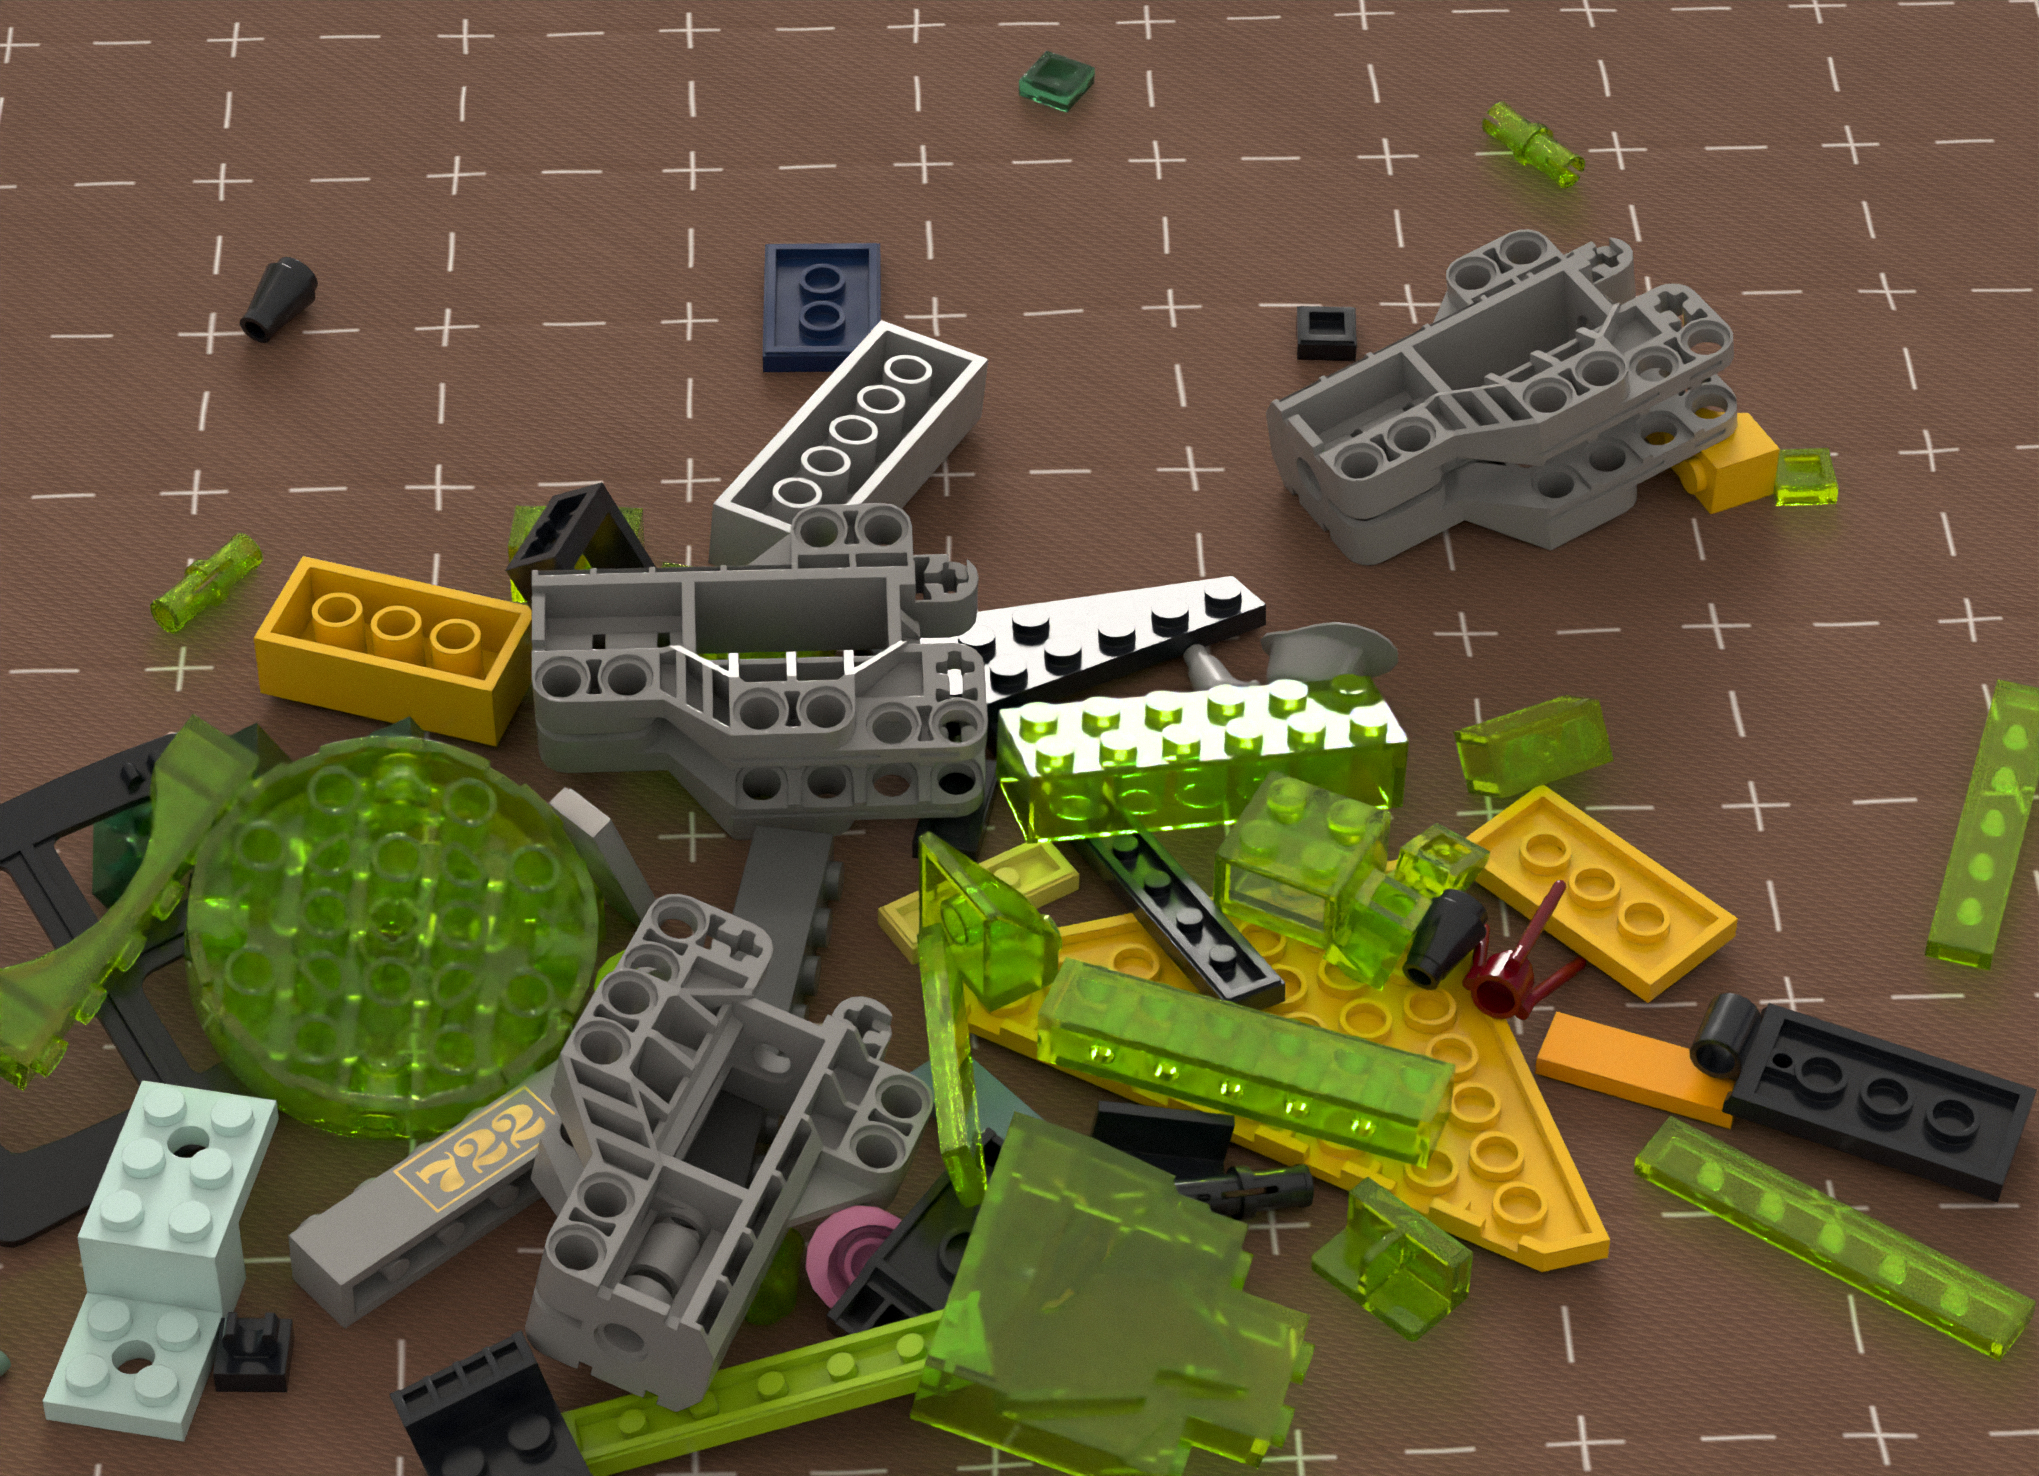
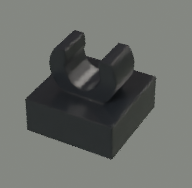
(253, 1354)

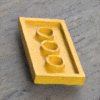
(1617, 901)

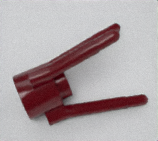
(1506, 979)

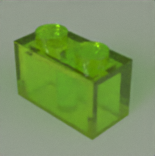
(1533, 746)

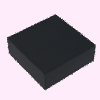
(1326, 333)

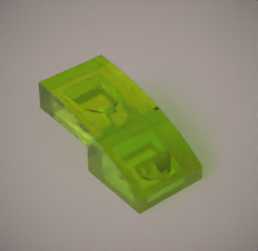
(1439, 862)

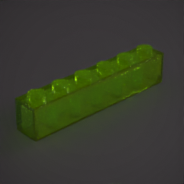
(1246, 1062)

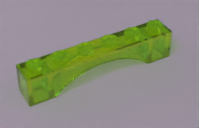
(42, 998)

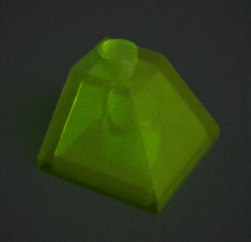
(992, 928)

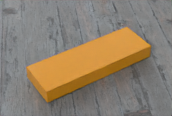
(1631, 1069)

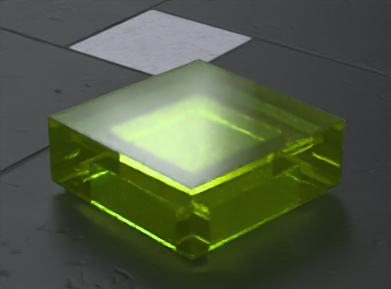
(1805, 477)

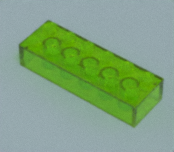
(1193, 755)

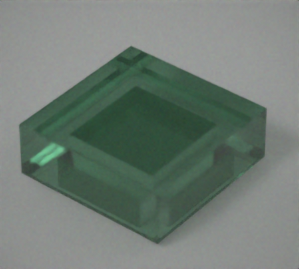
(1056, 81)

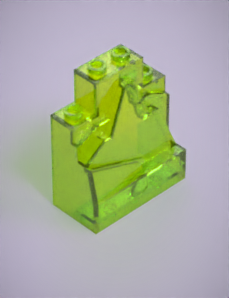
(1107, 1320)

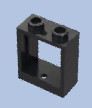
(573, 525)

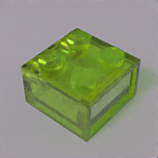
(1299, 858)

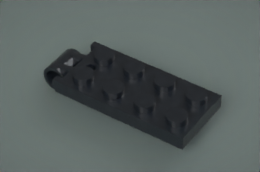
(1864, 1094)

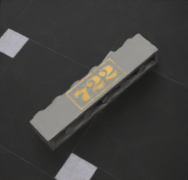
(425, 1205)

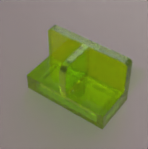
(1395, 1262)

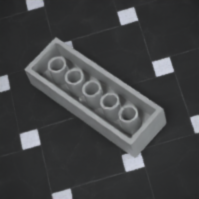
(857, 440)

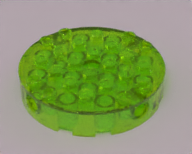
(374, 1029)

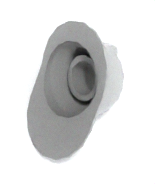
(1327, 651)

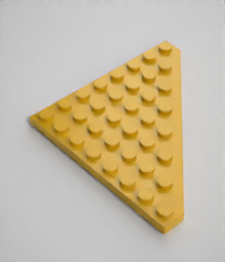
(1500, 1160)

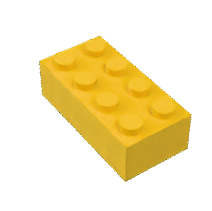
(396, 650)

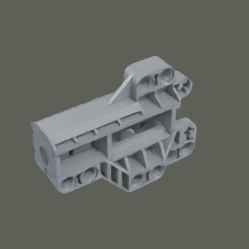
(1522, 366)
(629, 693)
(631, 1094)

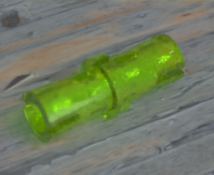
(1533, 144)
(182, 604)

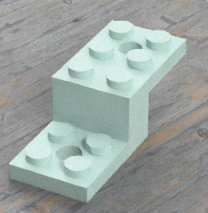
(161, 1260)

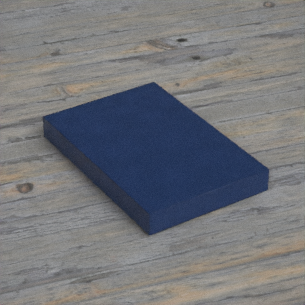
(818, 303)

